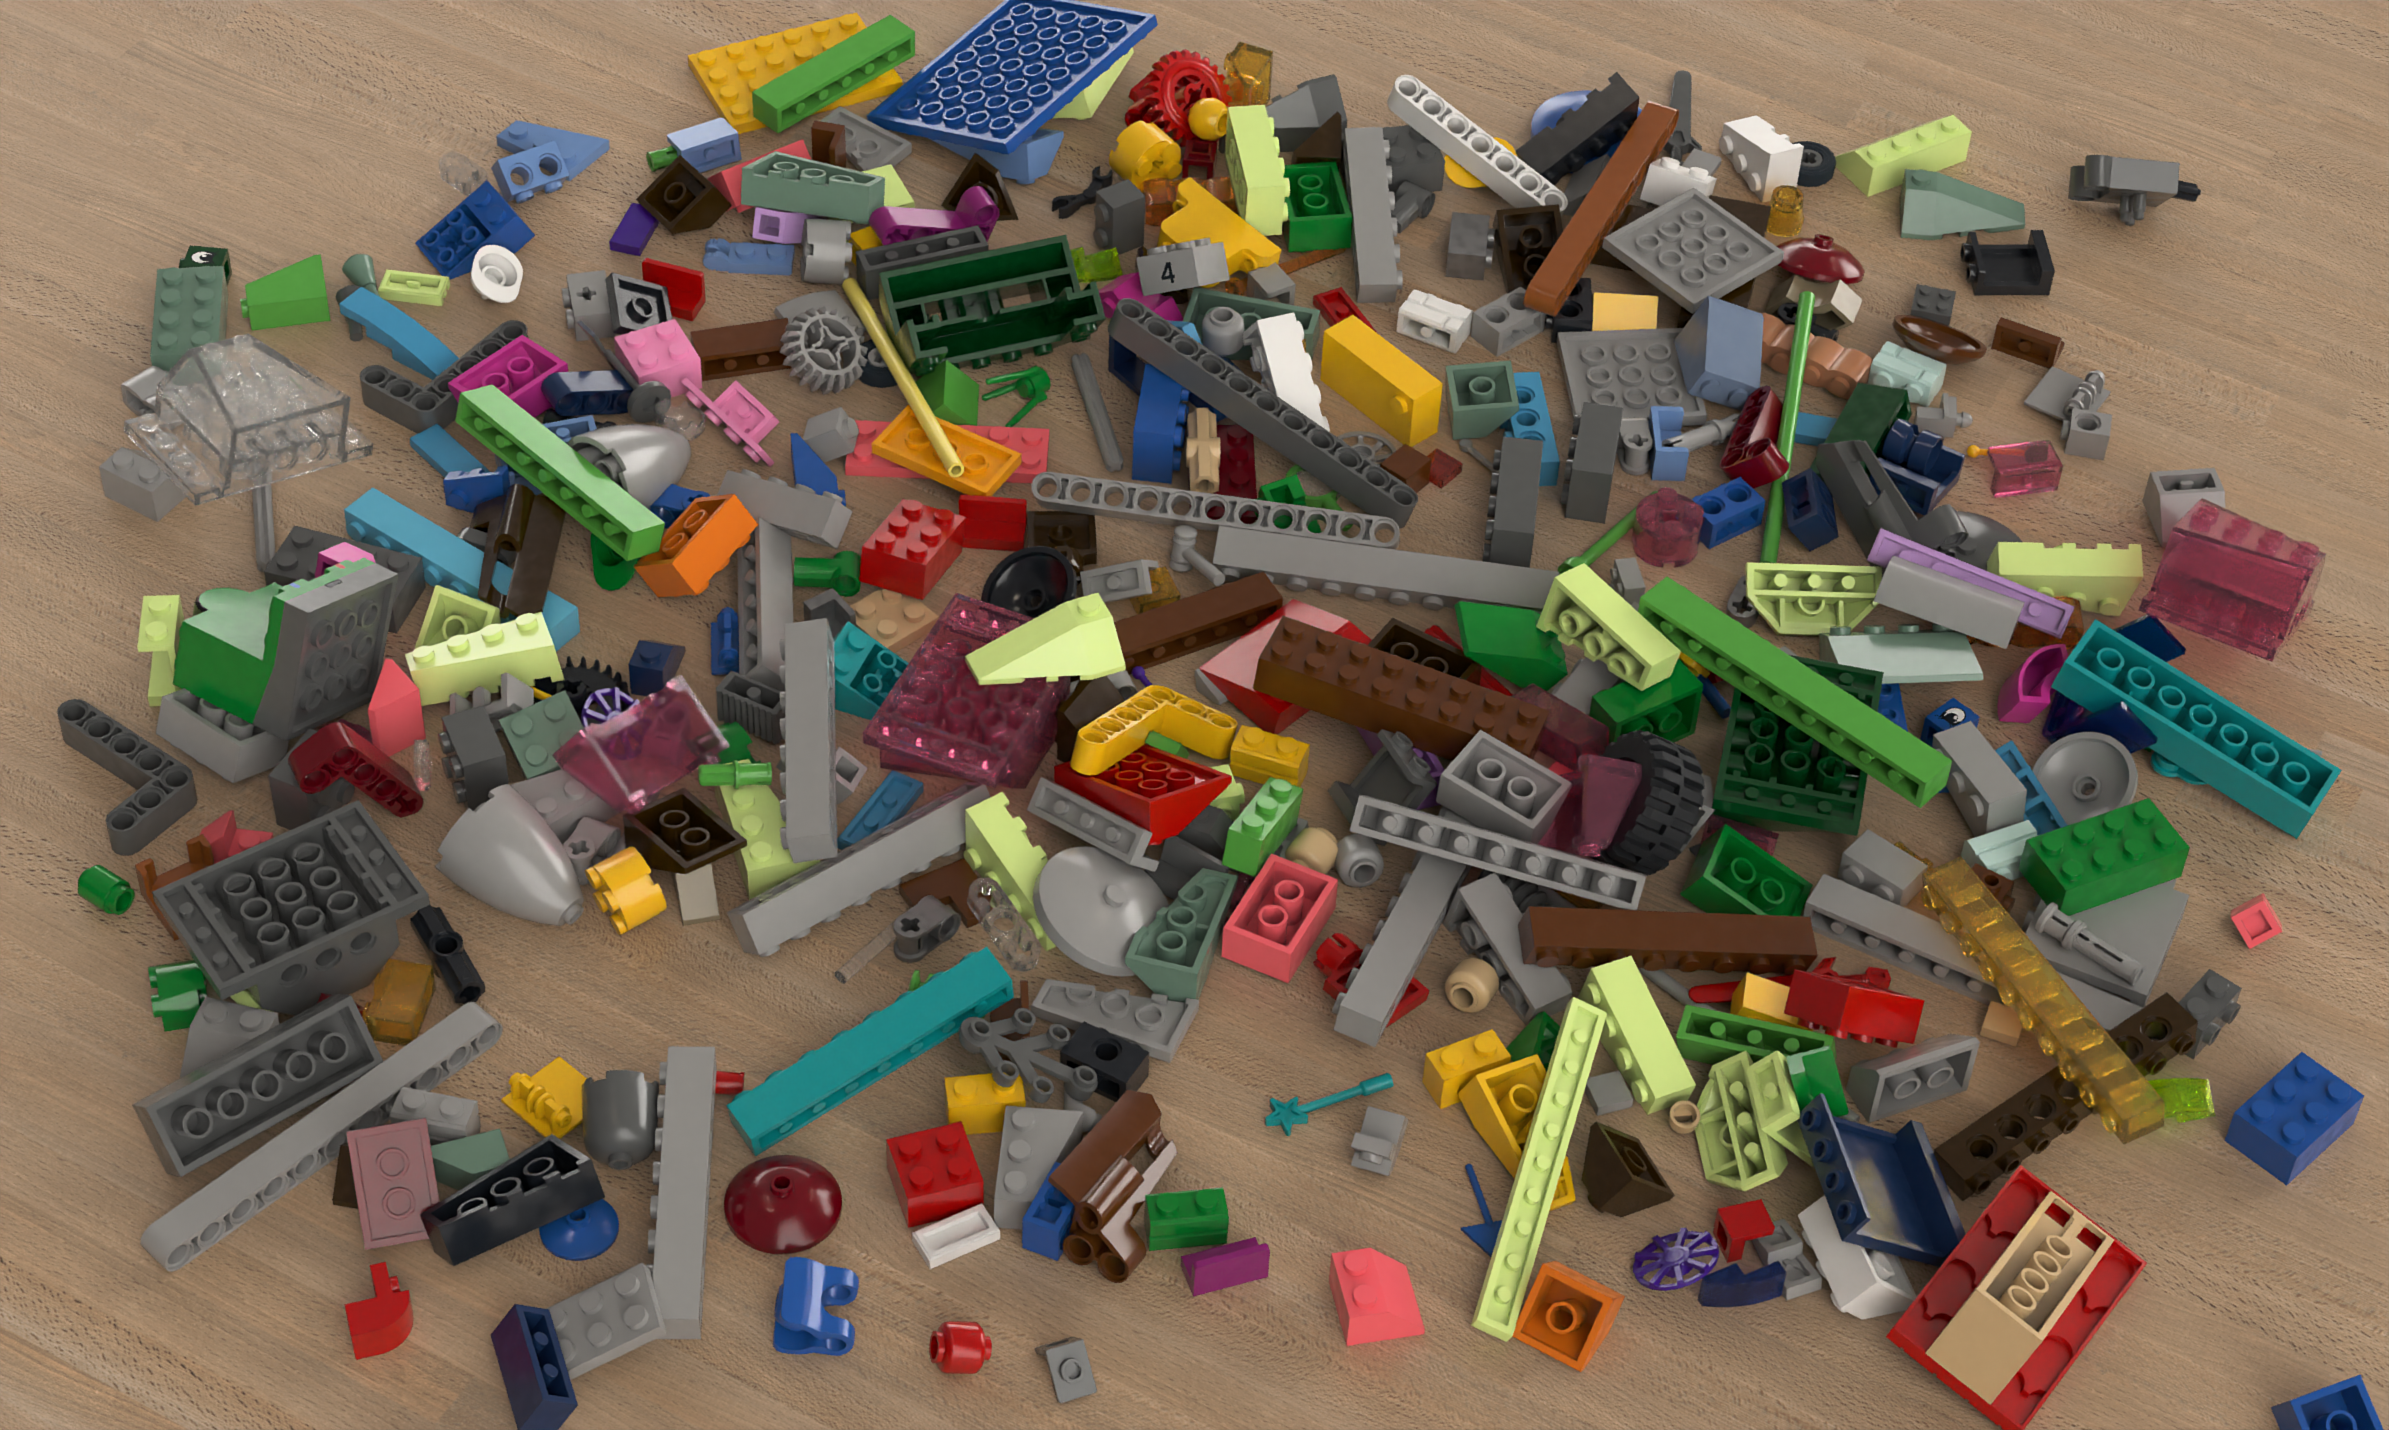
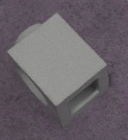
(2086, 434)

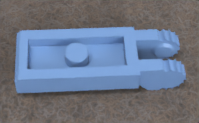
(749, 257)

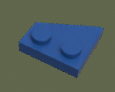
(471, 488)

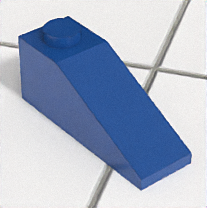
(811, 470)

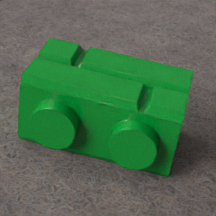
(1186, 1219)

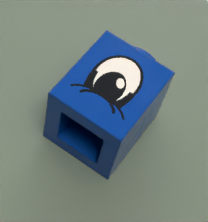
(1946, 717)

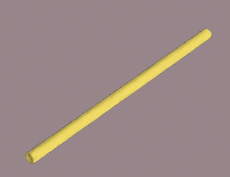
(903, 378)

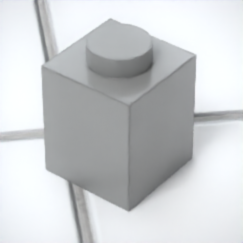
(831, 434)

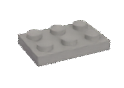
(608, 1320)

